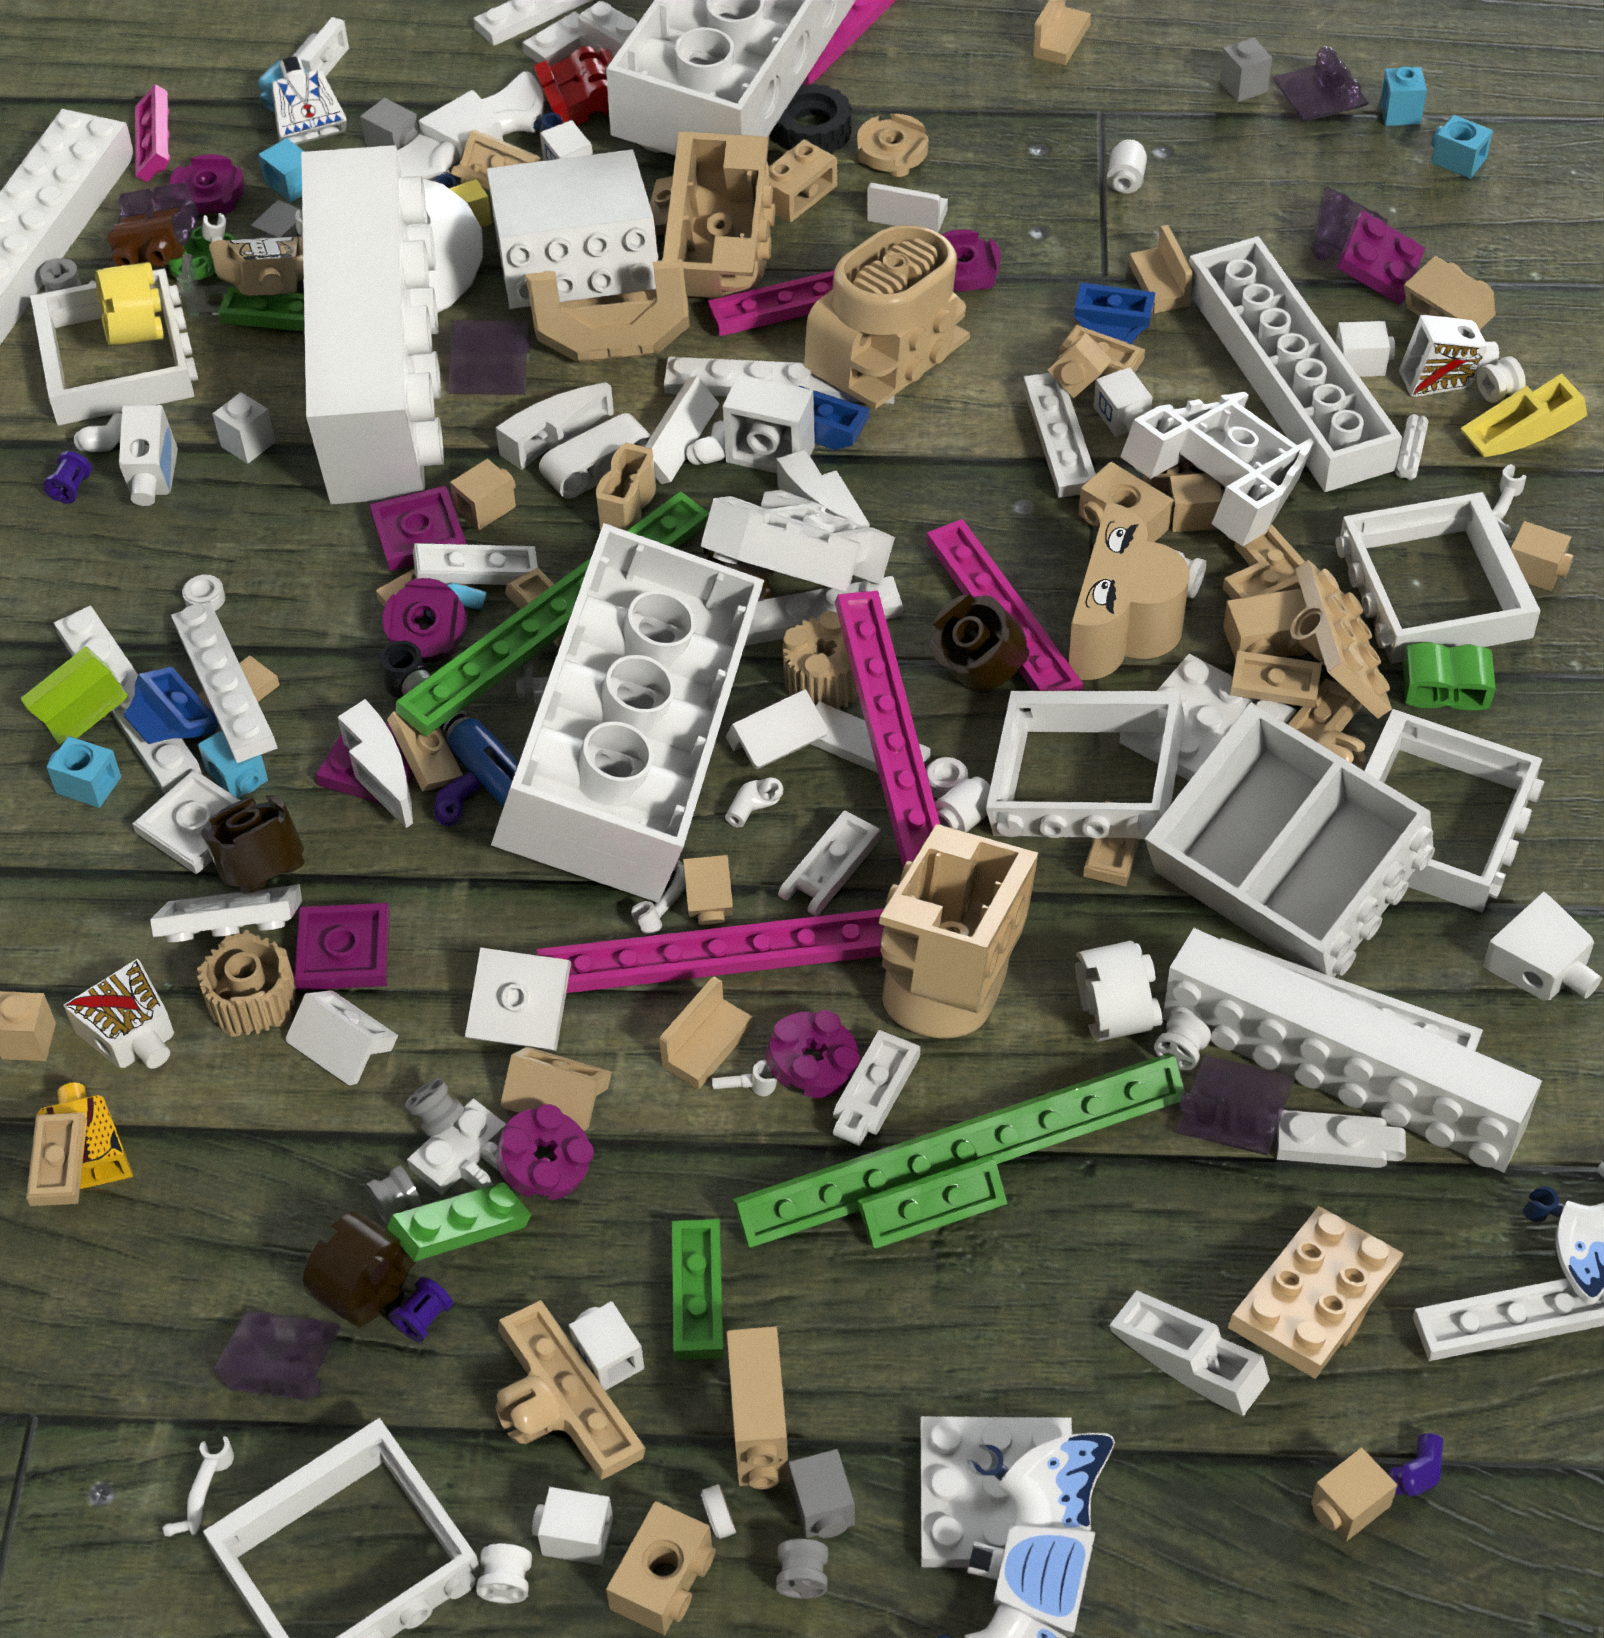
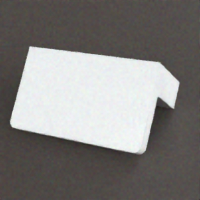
(324, 49)
(905, 207)
(778, 730)
(338, 1035)

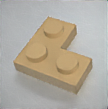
(1270, 569)

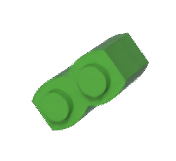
(1448, 676)

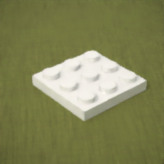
(1207, 713)
(226, 913)
(967, 1506)

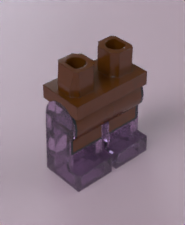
(153, 225)

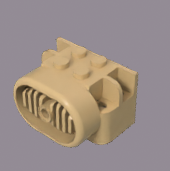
(720, 212)
(886, 314)
(953, 931)

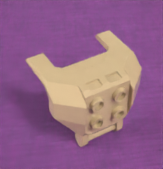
(612, 324)

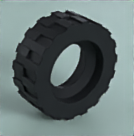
(816, 101)

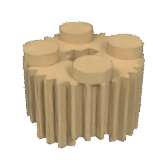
(819, 661)
(247, 984)

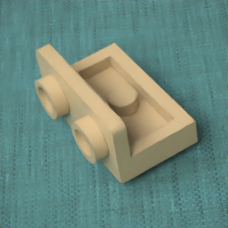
(488, 152)

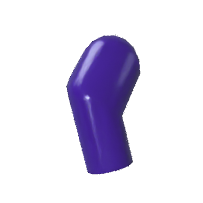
(450, 798)
(1423, 1471)

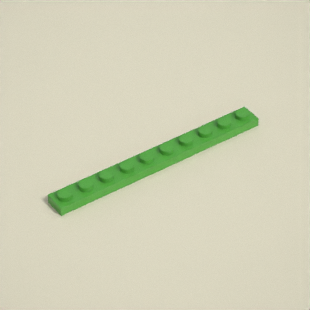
(529, 629)
(999, 1134)

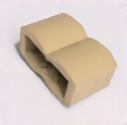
(626, 487)

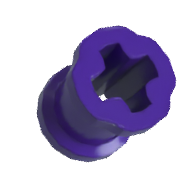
(67, 477)
(421, 1309)

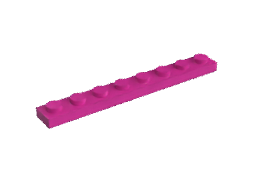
(888, 720)
(721, 950)

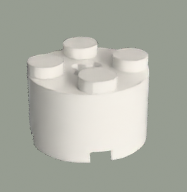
(1117, 990)

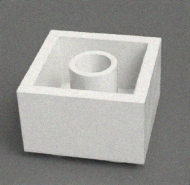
(766, 422)

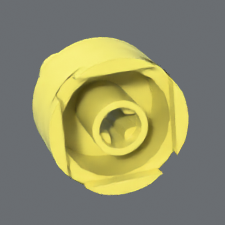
(129, 304)

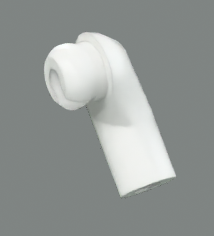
(751, 797)

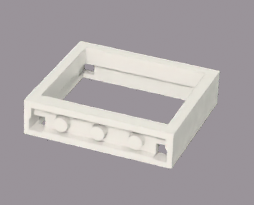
(108, 397)
(1432, 519)
(1083, 713)
(1477, 758)
(316, 1484)

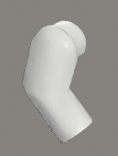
(99, 437)
(710, 448)

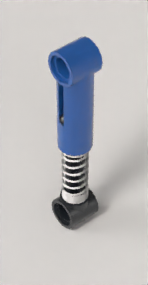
(465, 736)

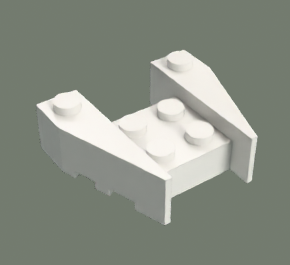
(1229, 445)
(796, 539)

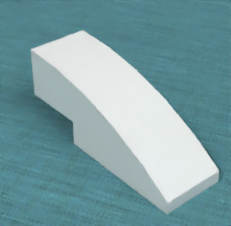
(553, 422)
(802, 478)
(376, 759)
(1192, 1352)

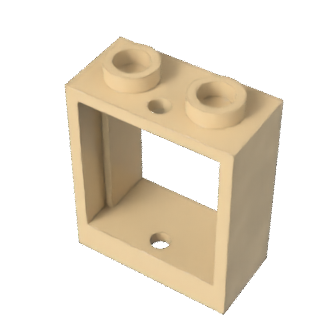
(758, 1407)

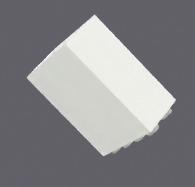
(577, 219)
(1291, 842)

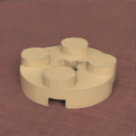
(877, 148)

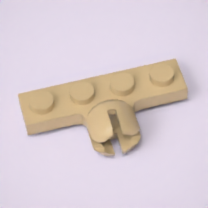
(1327, 720)
(561, 1394)

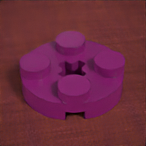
(220, 195)
(981, 260)
(444, 606)
(818, 1032)
(552, 1130)

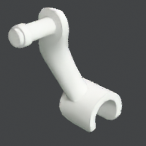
(1509, 487)
(648, 915)
(198, 1492)

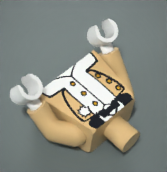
(257, 265)

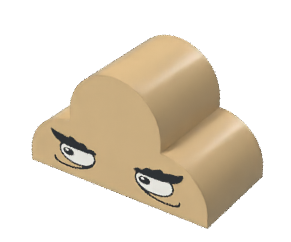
(1128, 599)

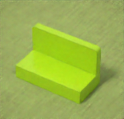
(75, 695)

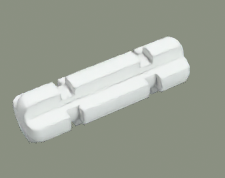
(1412, 447)

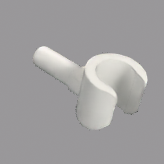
(758, 1085)

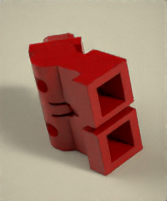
(577, 84)

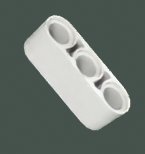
(587, 457)

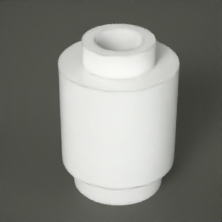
(1127, 166)
(964, 804)

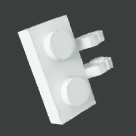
(458, 1149)

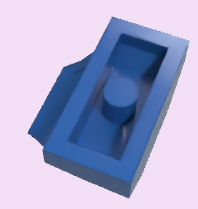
(1114, 310)
(837, 421)
(168, 708)

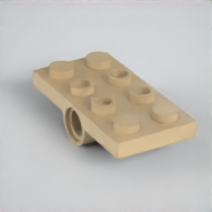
(1339, 638)
(1316, 1292)

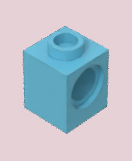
(1403, 96)
(1461, 146)
(283, 169)
(223, 769)
(83, 771)

